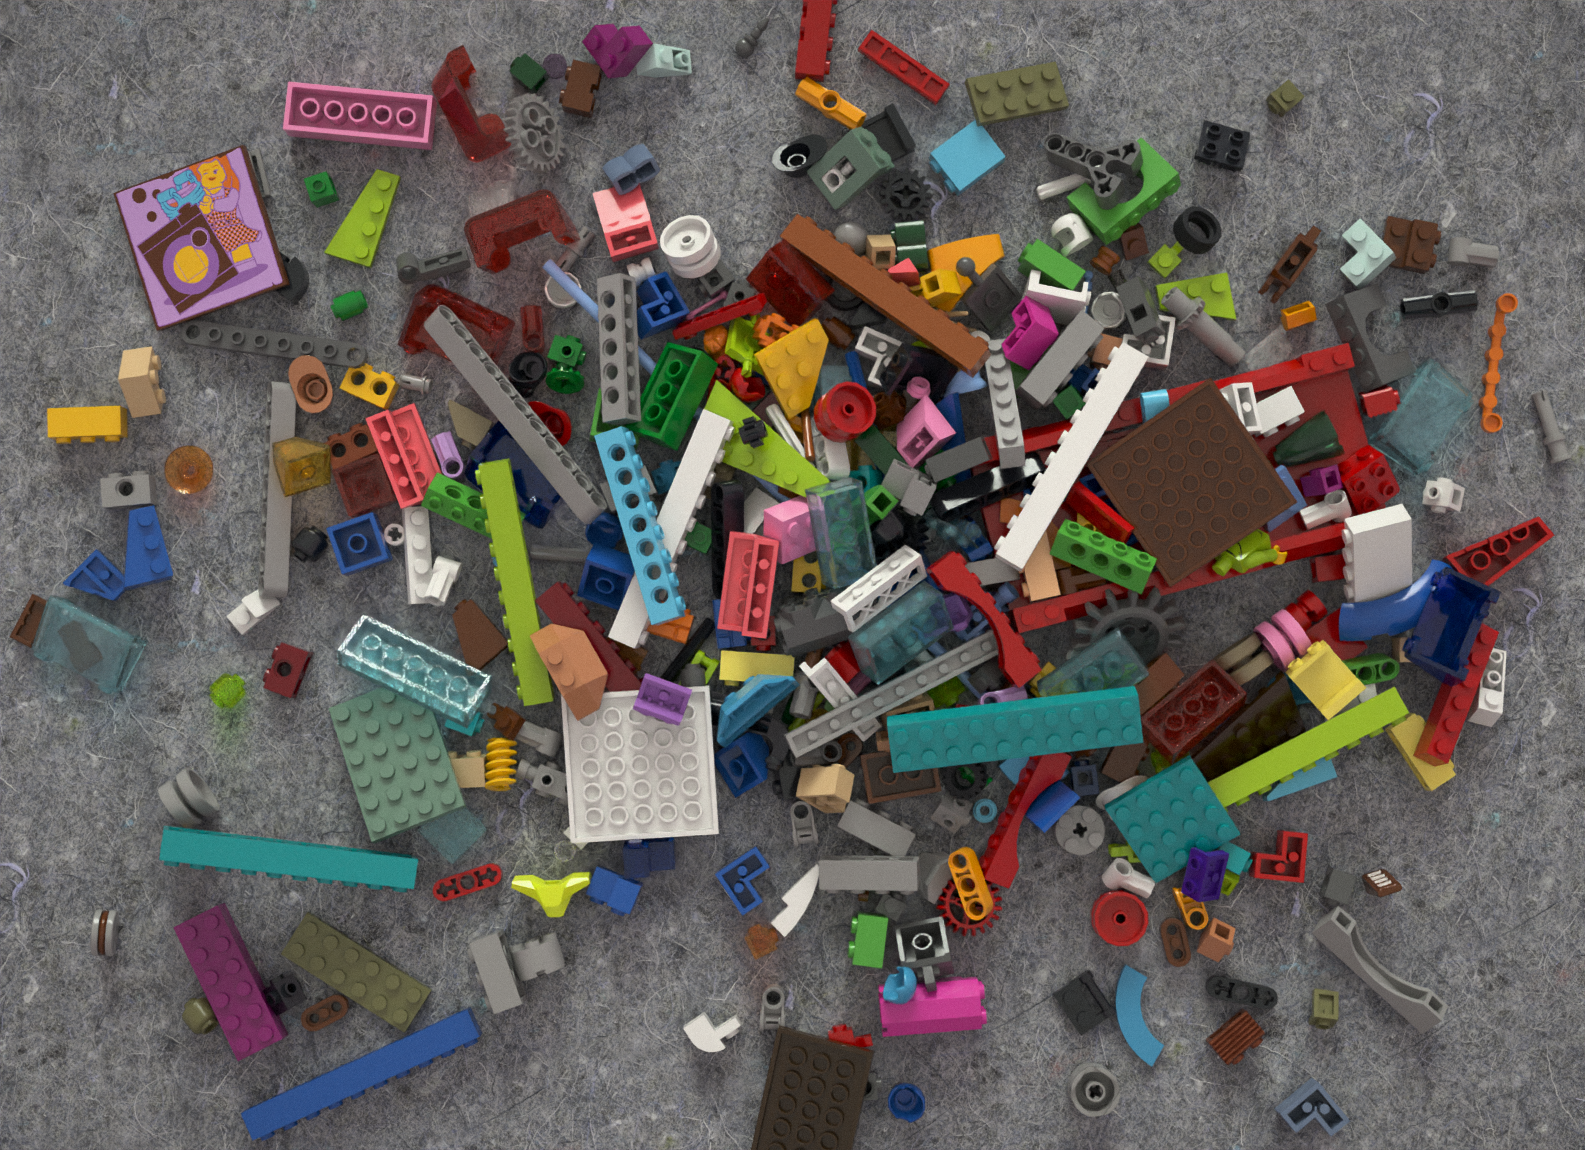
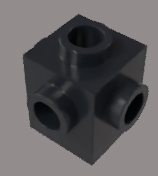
(284, 993)

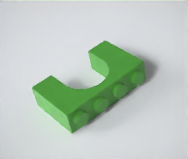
(1108, 225)

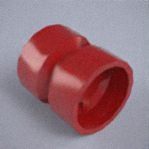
(1307, 609)

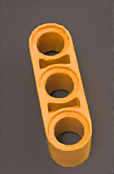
(969, 895)

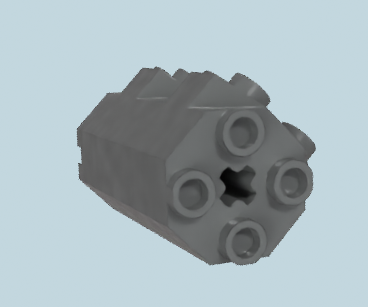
(811, 621)

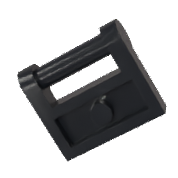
(1078, 1008)

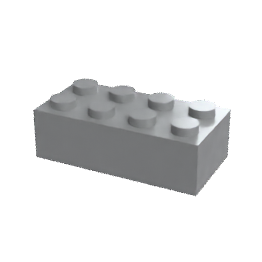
(1055, 365)

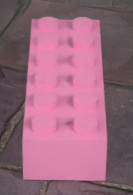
(360, 115)

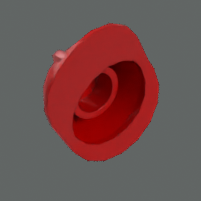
(554, 419)

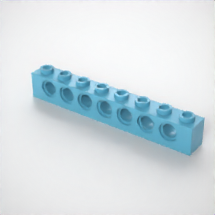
(608, 446)

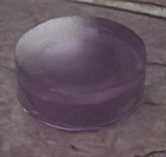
(555, 66)

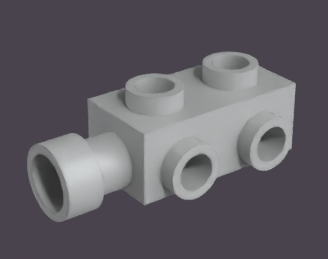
(535, 774)

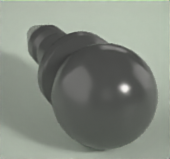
(745, 46)

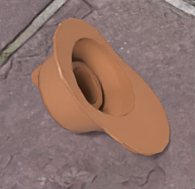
(310, 384)

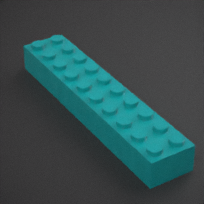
(1015, 729)
(288, 858)

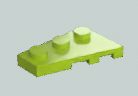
(1212, 289)

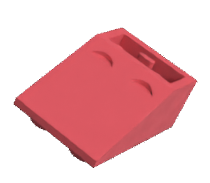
(625, 223)

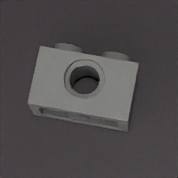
(113, 490)

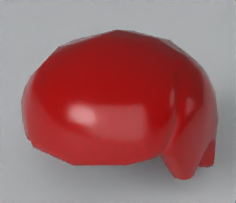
(747, 389)

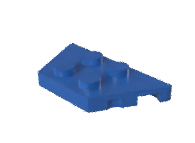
(951, 410)

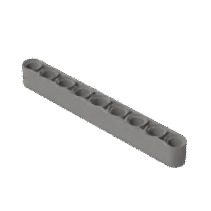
(275, 506)

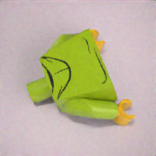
(1249, 553)

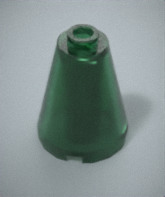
(1309, 443)

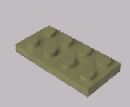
(1016, 93)

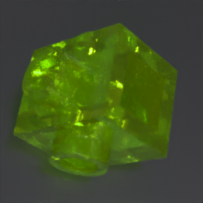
(946, 692)

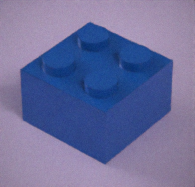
(359, 544)
(606, 576)

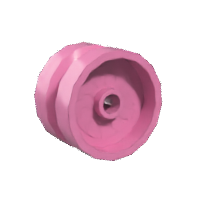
(1283, 639)

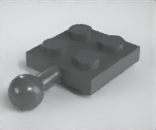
(990, 295)

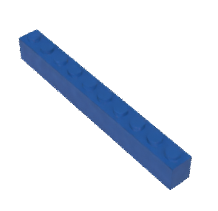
(361, 1074)

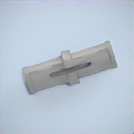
(575, 250)

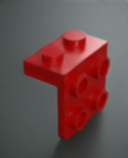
(1368, 479)

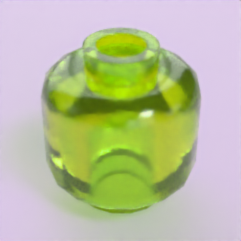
(227, 690)

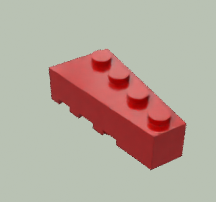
(815, 39)
(1500, 552)

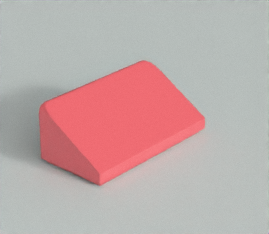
(905, 273)

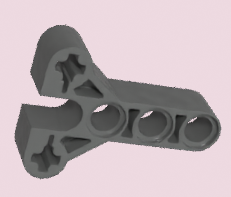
(1107, 188)

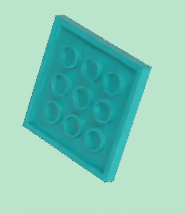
(1170, 817)

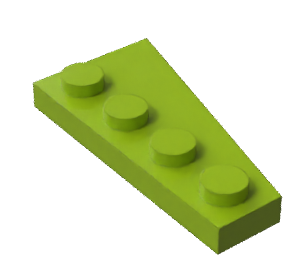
(364, 225)

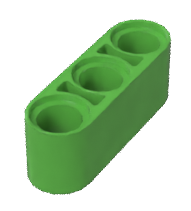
(1372, 668)

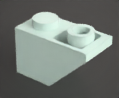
(664, 62)

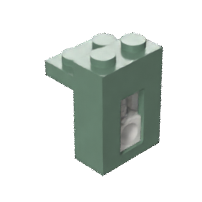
(863, 155)

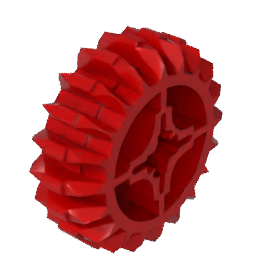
(965, 924)

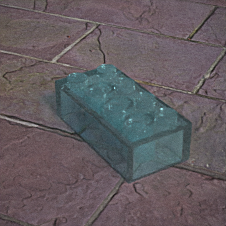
(841, 531)
(901, 632)
(1101, 666)

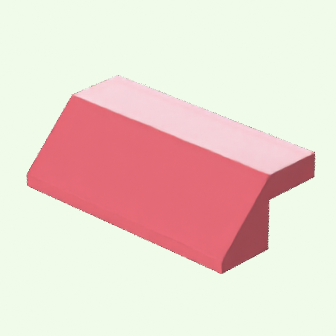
(405, 453)
(748, 584)

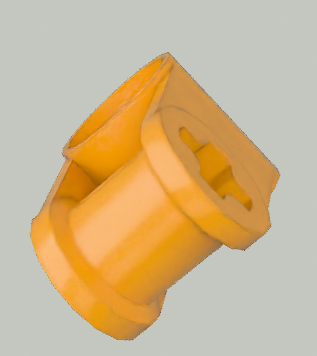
(1187, 907)

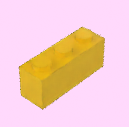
(87, 424)

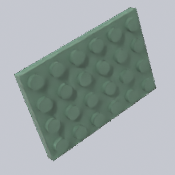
(396, 762)

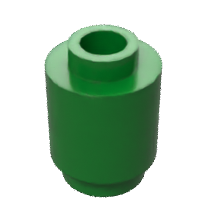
(349, 305)

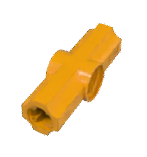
(819, 96)

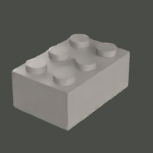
(496, 972)

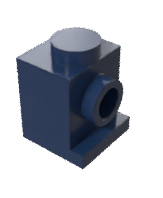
(1088, 787)

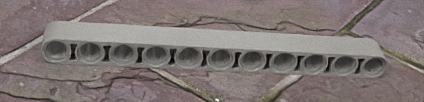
(515, 414)

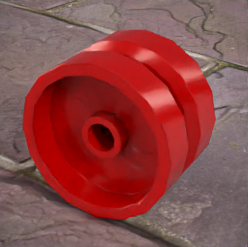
(844, 412)
(1104, 915)

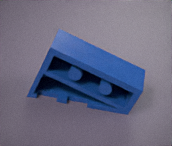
(145, 550)

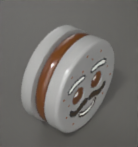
(104, 932)

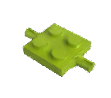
(742, 346)

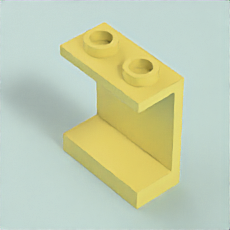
(1325, 679)

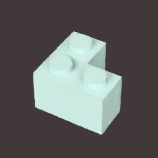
(1371, 255)

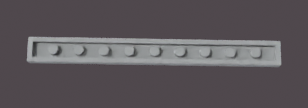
(892, 694)

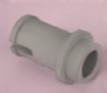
(417, 383)

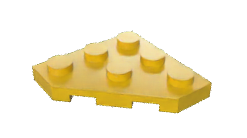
(794, 366)

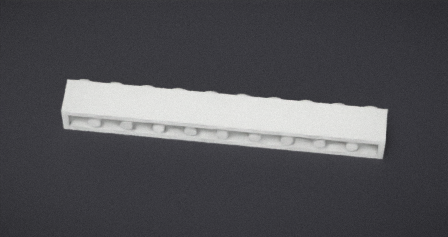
(1071, 456)
(676, 518)

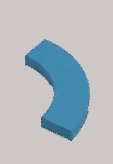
(1130, 1018)

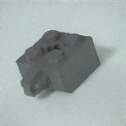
(925, 949)

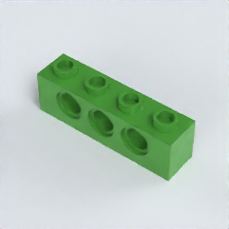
(457, 503)
(1103, 556)

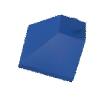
(743, 763)

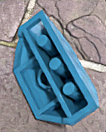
(751, 703)

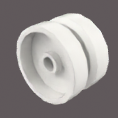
(690, 246)

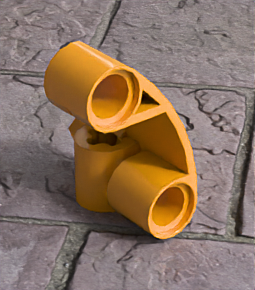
(981, 249)

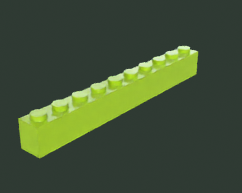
(516, 579)
(1309, 747)

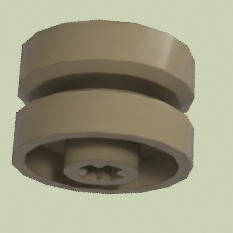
(1243, 664)

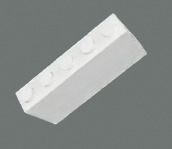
(1377, 554)

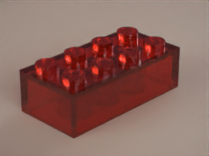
(1192, 711)

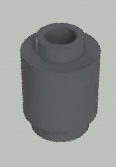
(692, 676)

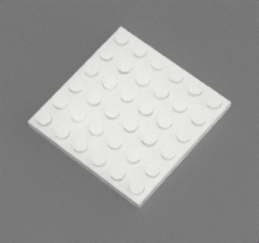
(639, 774)

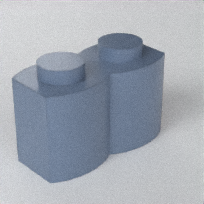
(630, 169)

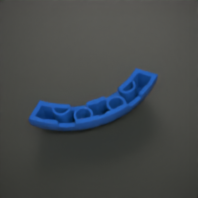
(1390, 614)

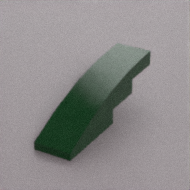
(880, 451)

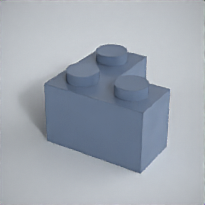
(1312, 1103)

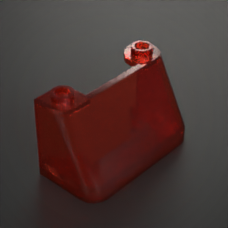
(477, 136)
(514, 223)
(485, 325)

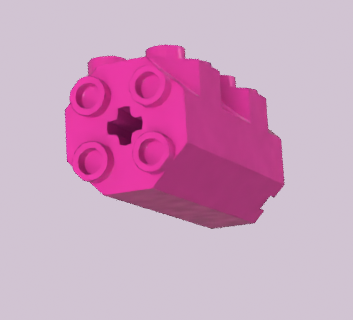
(947, 1009)

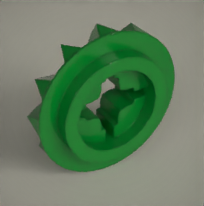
(573, 383)

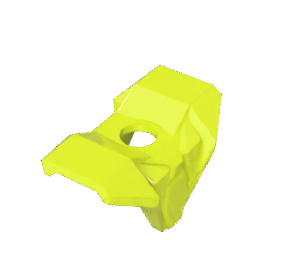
(552, 894)

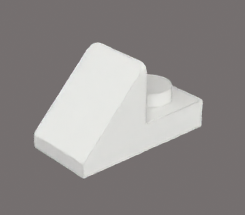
(252, 611)

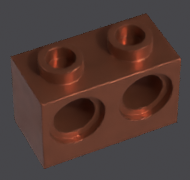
(349, 440)

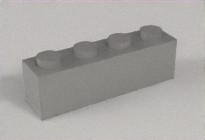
(869, 873)

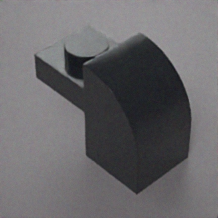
(298, 279)

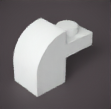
(706, 1036)

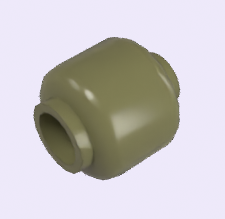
(199, 1016)

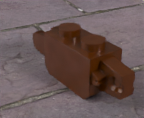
(1291, 263)

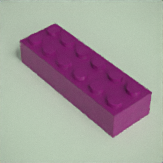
(230, 981)

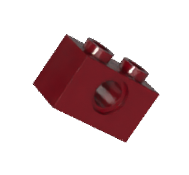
(299, 662)

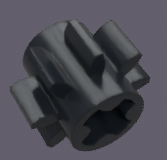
(753, 432)

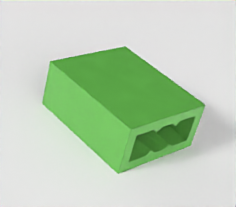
(1054, 267)

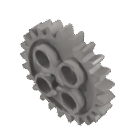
(534, 133)

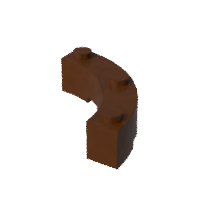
(1162, 680)

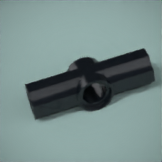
(1452, 304)

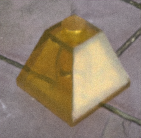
(301, 464)

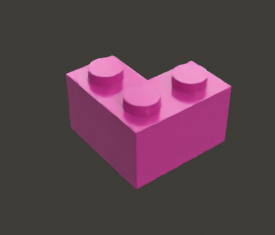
(1032, 334)

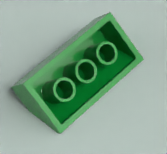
(673, 395)

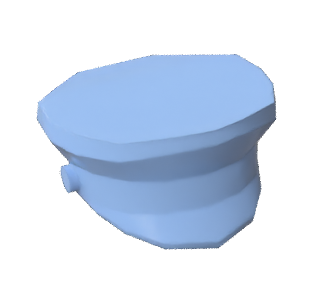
(964, 384)

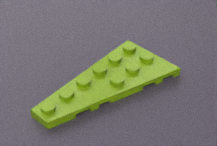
(774, 460)

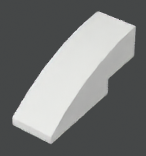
(797, 900)

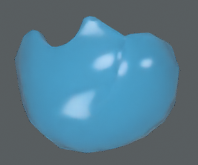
(900, 987)

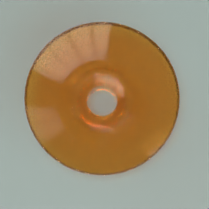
(178, 464)

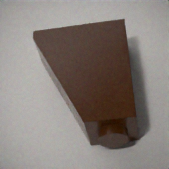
(477, 634)

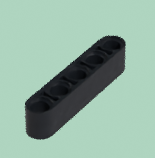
(985, 489)
(726, 516)

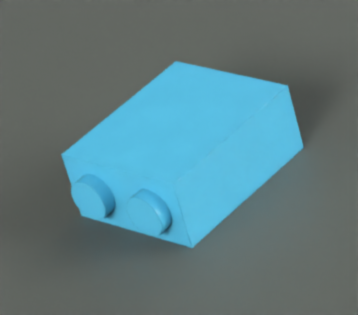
(966, 158)

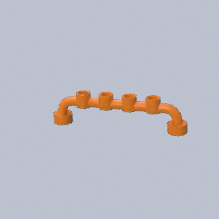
(1491, 421)

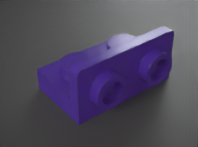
(1204, 874)

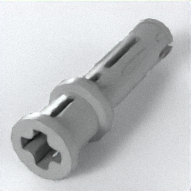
(1554, 439)

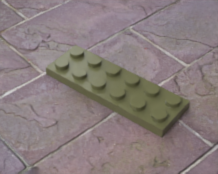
(356, 972)

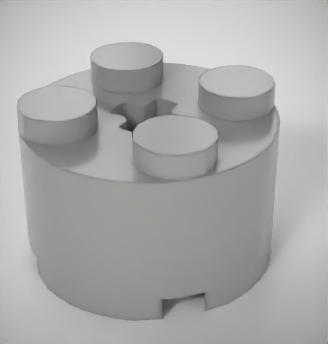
(1090, 837)
(537, 956)
(1095, 1103)

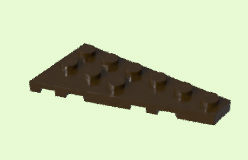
(1251, 730)

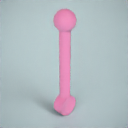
(723, 295)

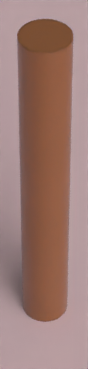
(807, 435)

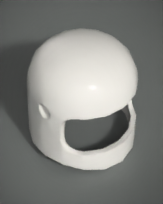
(1078, 230)

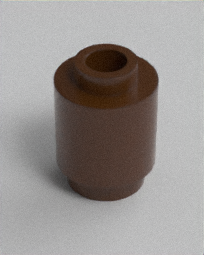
(837, 333)

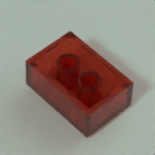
(790, 284)

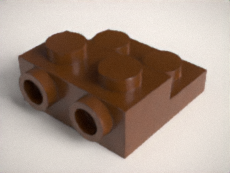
(1411, 243)

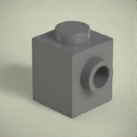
(739, 292)

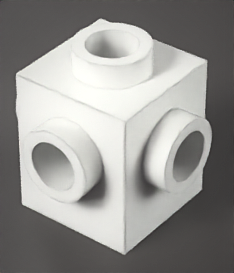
(1443, 495)

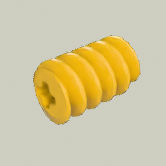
(499, 764)

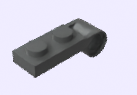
(431, 267)

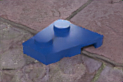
(97, 577)

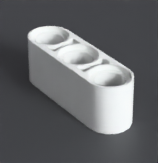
(830, 456)

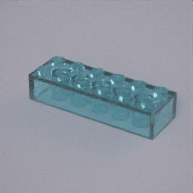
(414, 671)

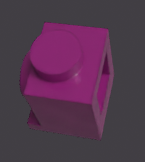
(1321, 481)

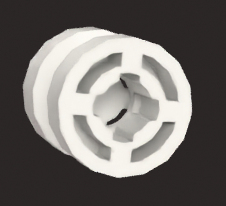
(641, 271)

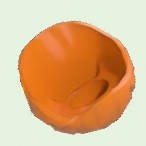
(715, 342)

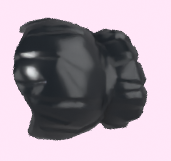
(527, 372)

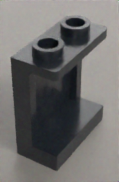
(890, 133)
(917, 361)

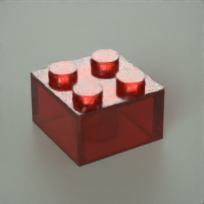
(364, 486)

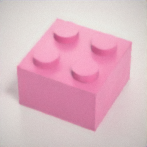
(792, 527)

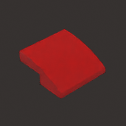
(1328, 630)

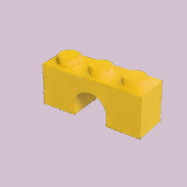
(938, 286)

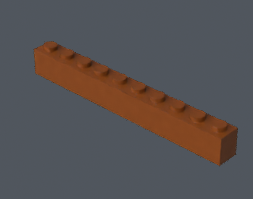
(887, 296)

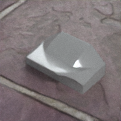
(933, 875)

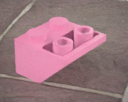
(922, 433)

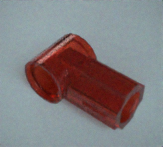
(532, 327)

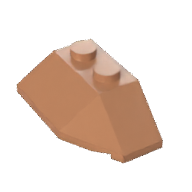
(573, 667)

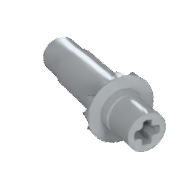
(1191, 315)

